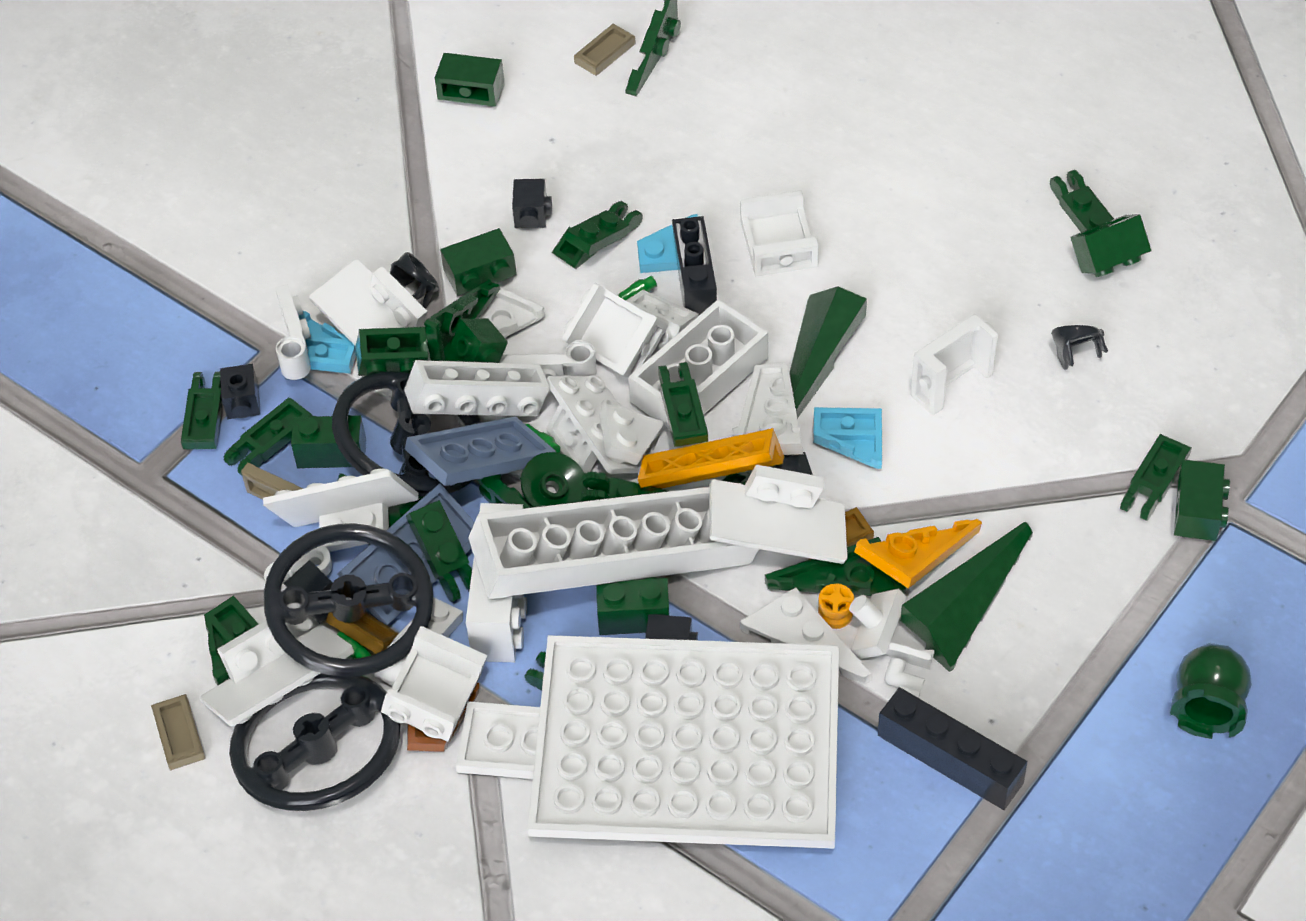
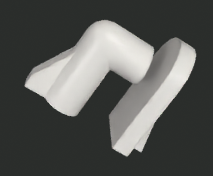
(895, 672)

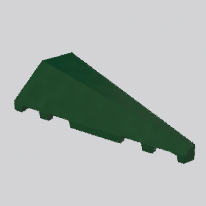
(824, 331)
(956, 603)

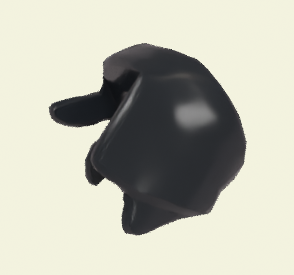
(408, 269)
(1073, 335)

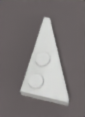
(512, 312)
(795, 621)

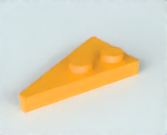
(916, 552)

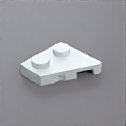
(627, 433)

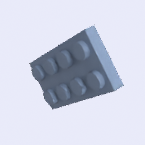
(477, 450)
(378, 565)

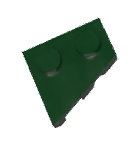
(223, 625)

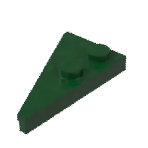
(656, 42)
(443, 325)
(815, 574)

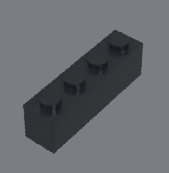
(952, 748)

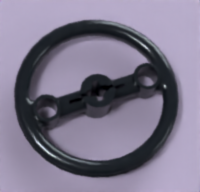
(406, 426)
(345, 610)
(316, 745)

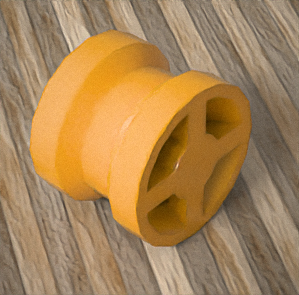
(830, 599)

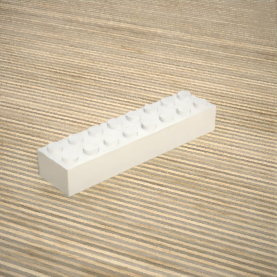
(599, 543)

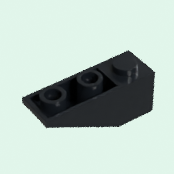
(694, 264)

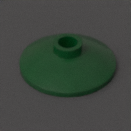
(552, 470)

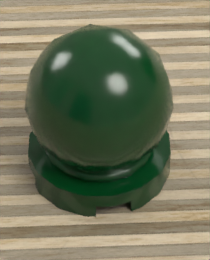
(1212, 691)

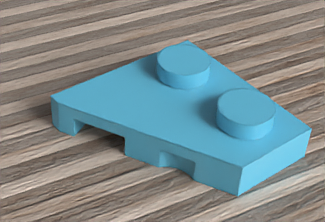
(658, 251)
(328, 348)
(851, 432)

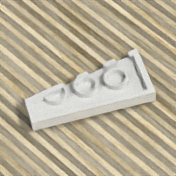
(772, 406)

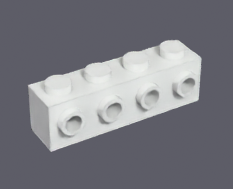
(476, 388)

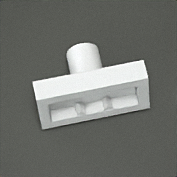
(878, 622)

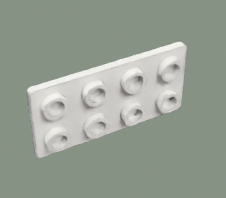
(367, 301)
(578, 424)
(348, 500)
(778, 514)
(264, 672)

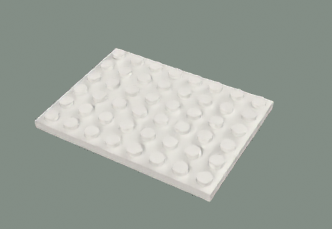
(687, 742)

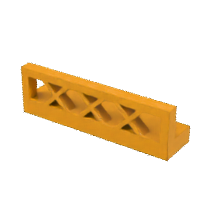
(710, 459)

